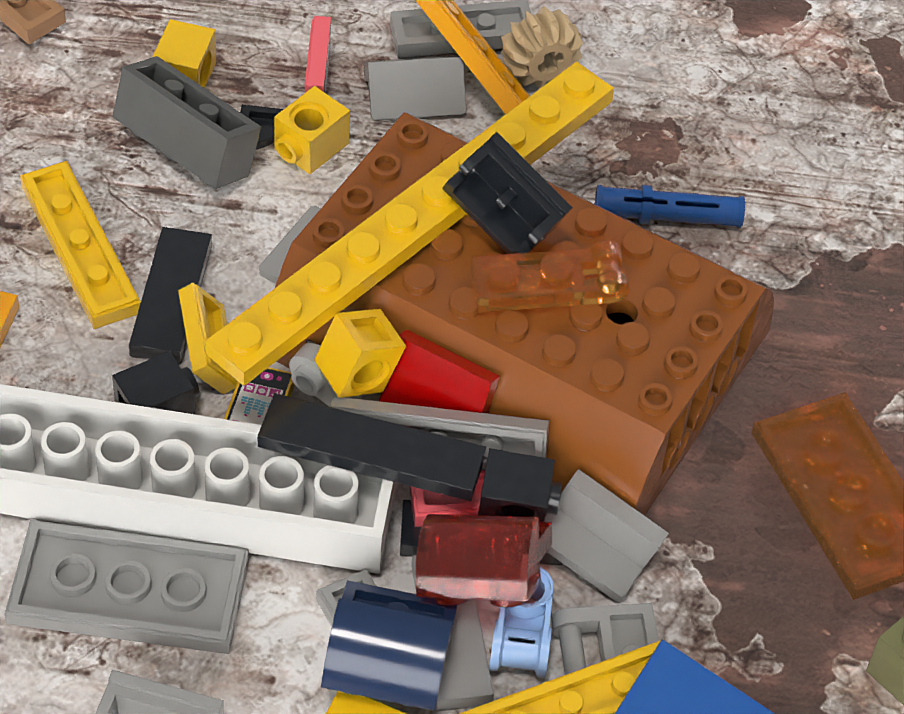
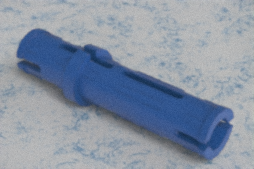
(671, 206)

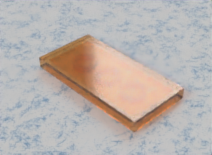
(841, 489)

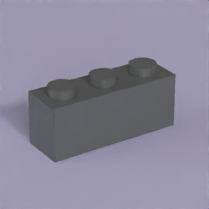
(186, 122)

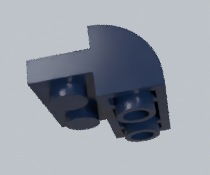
(388, 645)

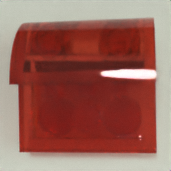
(480, 558)

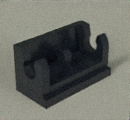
(507, 196)

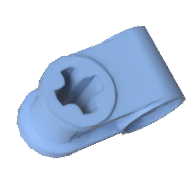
(524, 632)

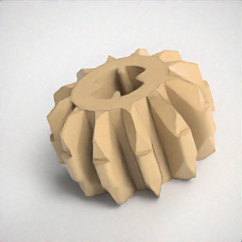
(541, 46)

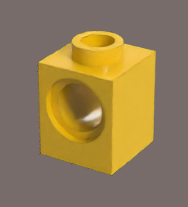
(189, 50)
(311, 130)
(359, 352)

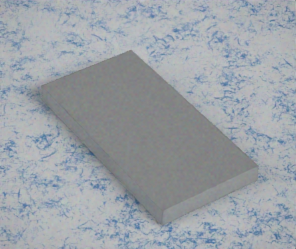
(128, 586)

